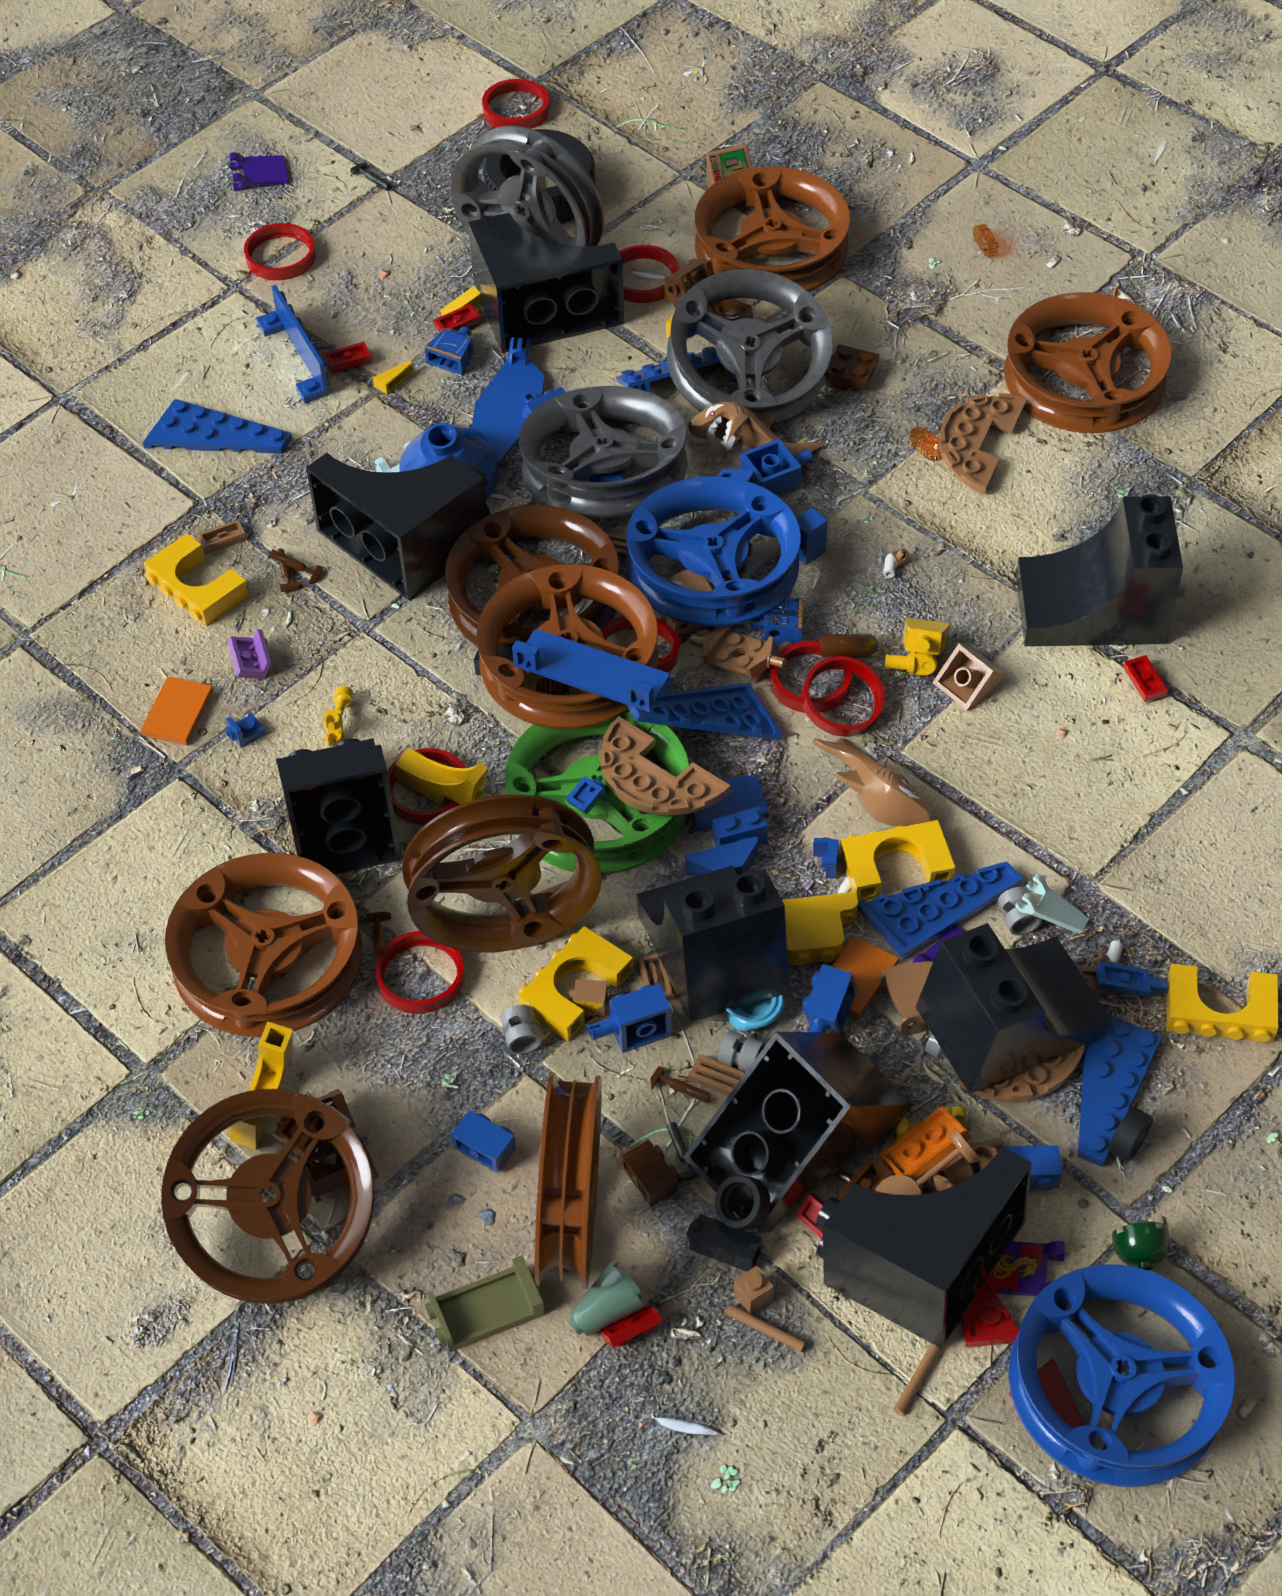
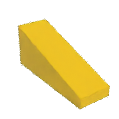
(471, 296)
(393, 377)

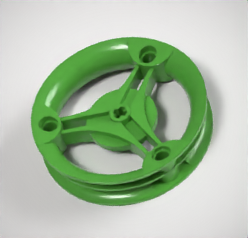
(643, 836)

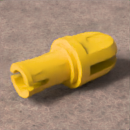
(913, 663)

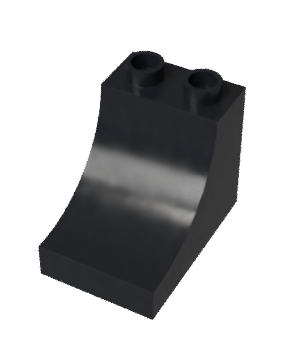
(543, 286)
(397, 520)
(1108, 588)
(340, 805)
(719, 939)
(1006, 1007)
(796, 1119)
(924, 1250)

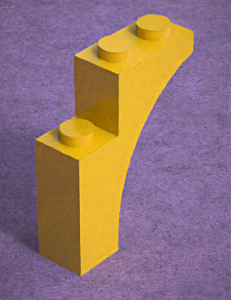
(440, 781)

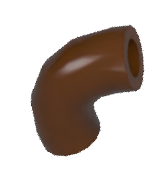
(848, 645)

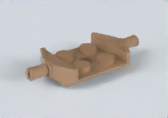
(723, 646)

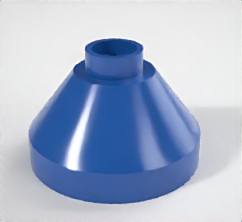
(456, 440)

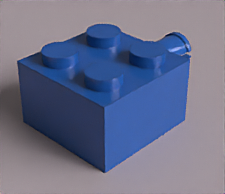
(775, 466)
(830, 999)
(636, 1018)

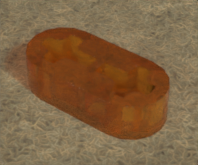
(985, 240)
(927, 446)

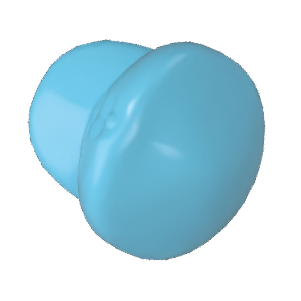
(756, 1014)

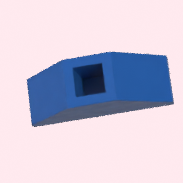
(739, 854)

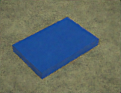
(744, 794)

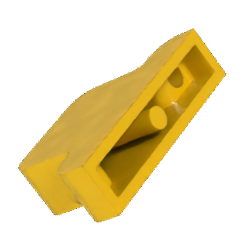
(816, 927)

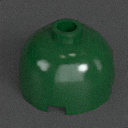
(1142, 1244)

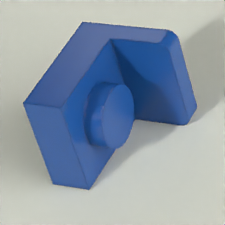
(244, 730)
(587, 794)
(829, 851)

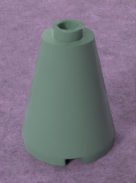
(607, 1301)

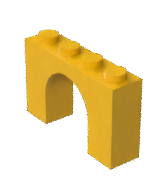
(203, 602)
(921, 840)
(585, 953)
(1190, 1015)
(273, 1060)

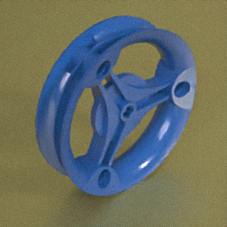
(713, 550)
(1125, 1395)

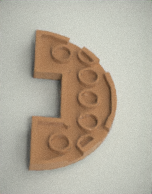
(966, 430)
(646, 784)
(1035, 1081)

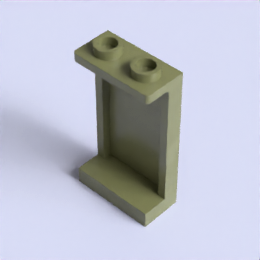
(485, 1306)

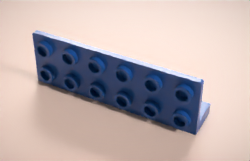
(285, 319)
(641, 378)
(590, 669)

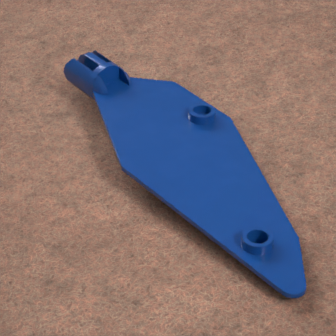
(502, 402)

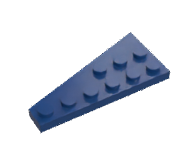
(211, 430)
(716, 709)
(933, 908)
(1110, 1082)

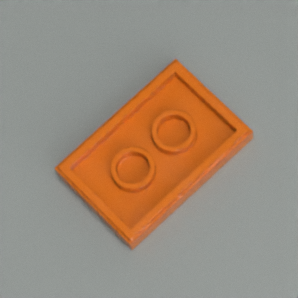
(176, 710)
(865, 964)
(923, 1145)

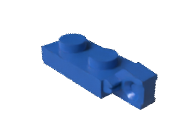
(1129, 980)

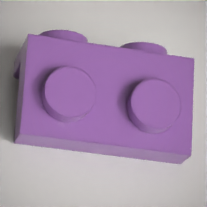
(250, 655)

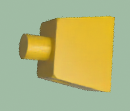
(925, 636)

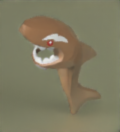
(739, 424)
(880, 789)

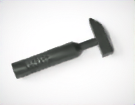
(370, 176)
(681, 1150)

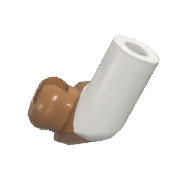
(893, 561)
(1112, 956)

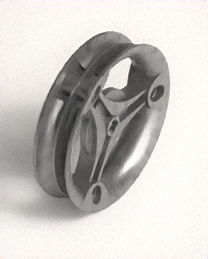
(525, 197)
(747, 344)
(602, 449)

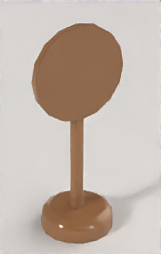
(906, 1186)

